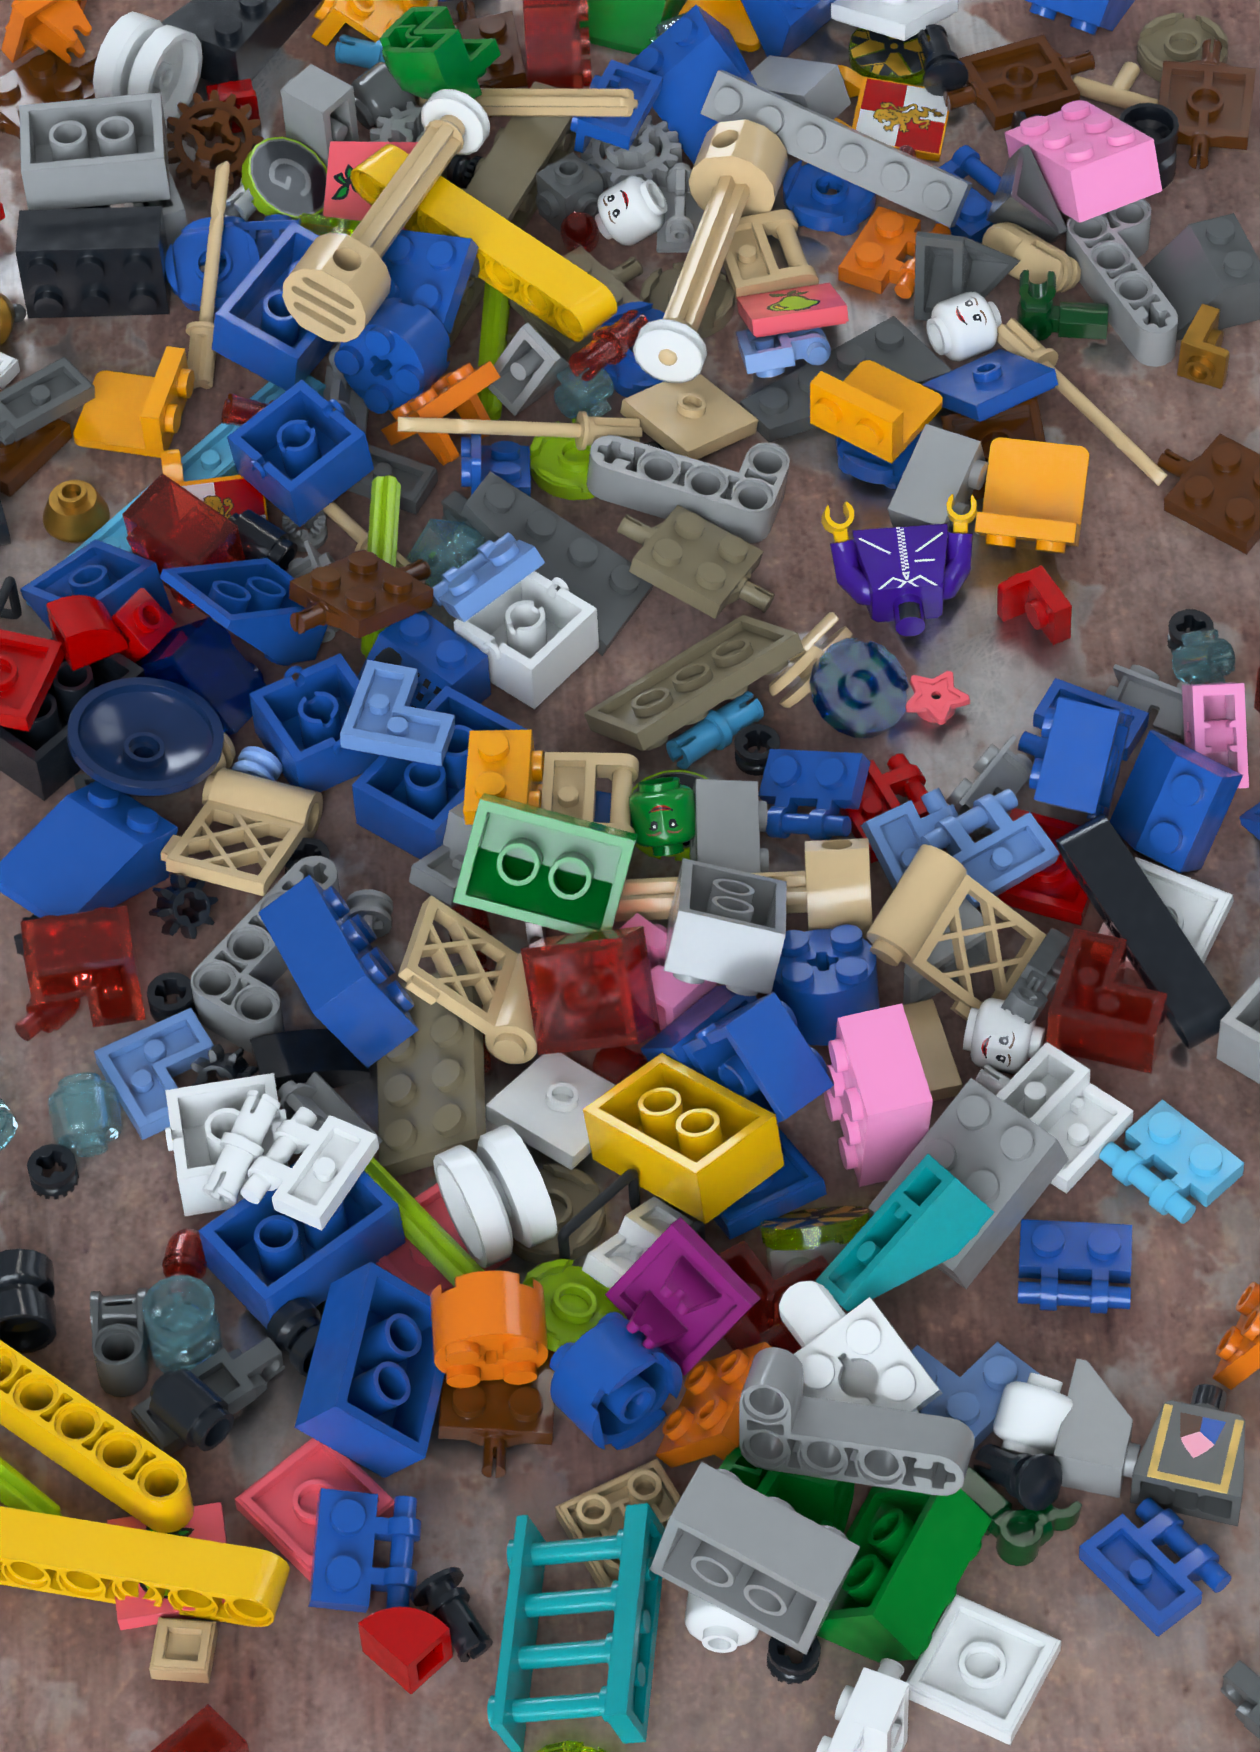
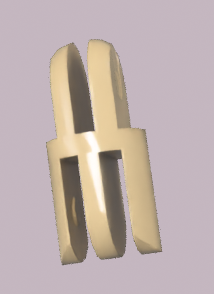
(1034, 255)
(802, 663)

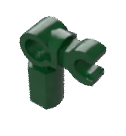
(1069, 319)
(1017, 1531)

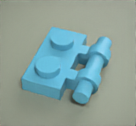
(1182, 1153)

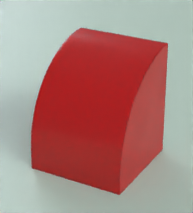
(84, 629)
(406, 1644)

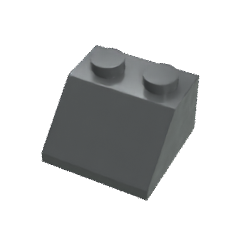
(1213, 267)

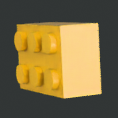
(684, 1137)

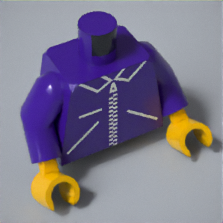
(902, 570)

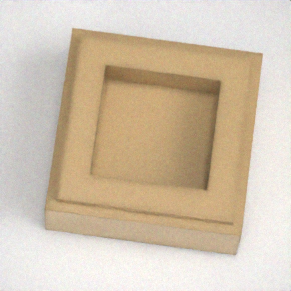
(183, 1650)

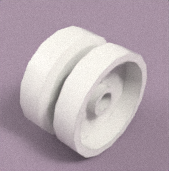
(148, 58)
(495, 1196)

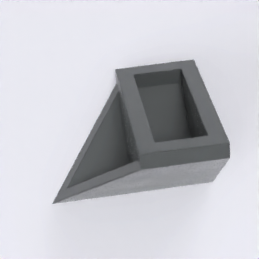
(1026, 199)
(954, 266)

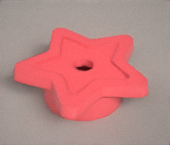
(935, 709)

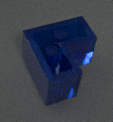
(211, 666)

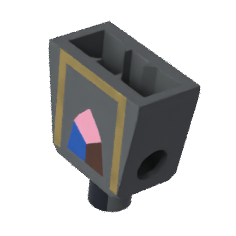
(1194, 1458)

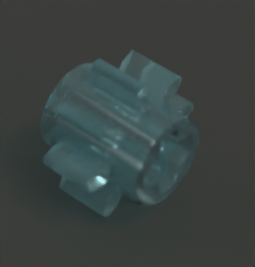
(581, 395)
(1203, 658)

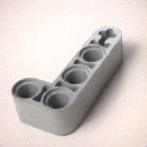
(1114, 276)
(660, 480)
(236, 978)
(845, 1439)

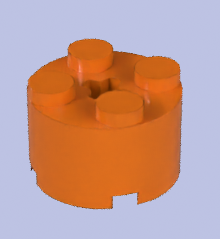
(489, 1329)

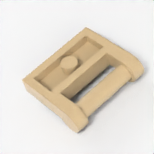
(752, 263)
(572, 782)

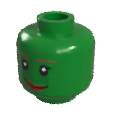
(663, 815)

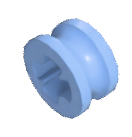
(258, 762)

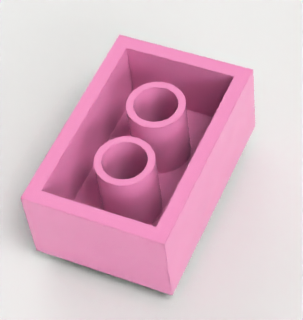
(1089, 159)
(877, 1092)

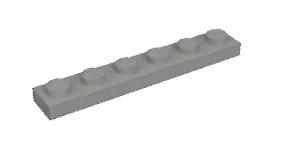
(841, 149)

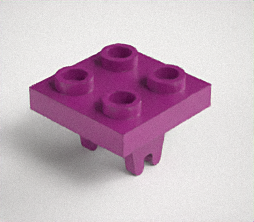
(682, 1296)

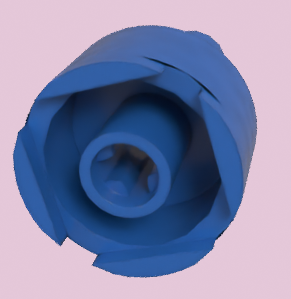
(395, 355)
(826, 978)
(613, 1383)

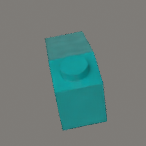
(912, 1232)

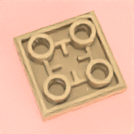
(603, 1511)

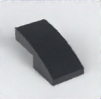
(303, 1052)

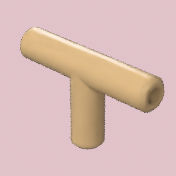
(1117, 93)

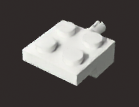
(1063, 1102)
(872, 1713)

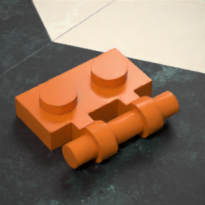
(880, 253)

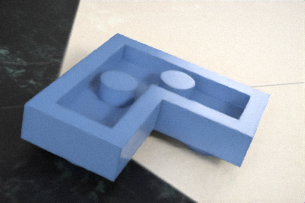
(387, 726)
(147, 1061)
(977, 1392)

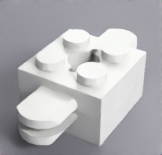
(853, 1354)

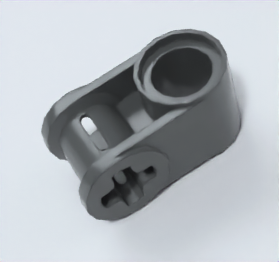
(120, 1335)

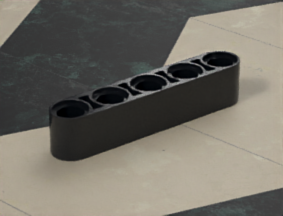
(1153, 937)

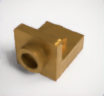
(1201, 351)

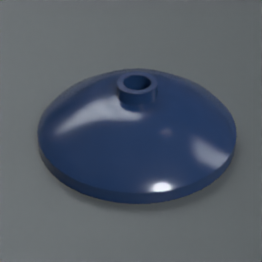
(145, 736)

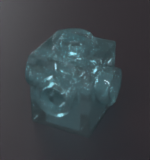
(445, 545)

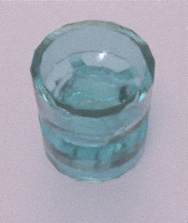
(181, 1323)

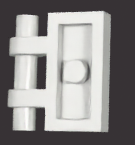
(323, 1173)

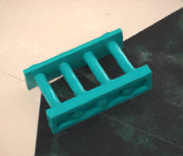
(626, 1650)

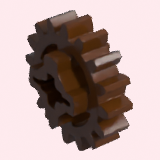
(197, 131)

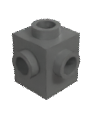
(568, 188)

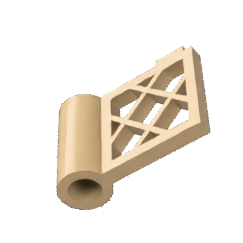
(255, 810)
(922, 909)
(503, 992)

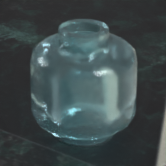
(85, 1114)

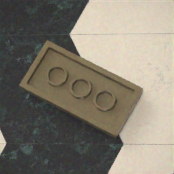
(694, 682)
(431, 1087)

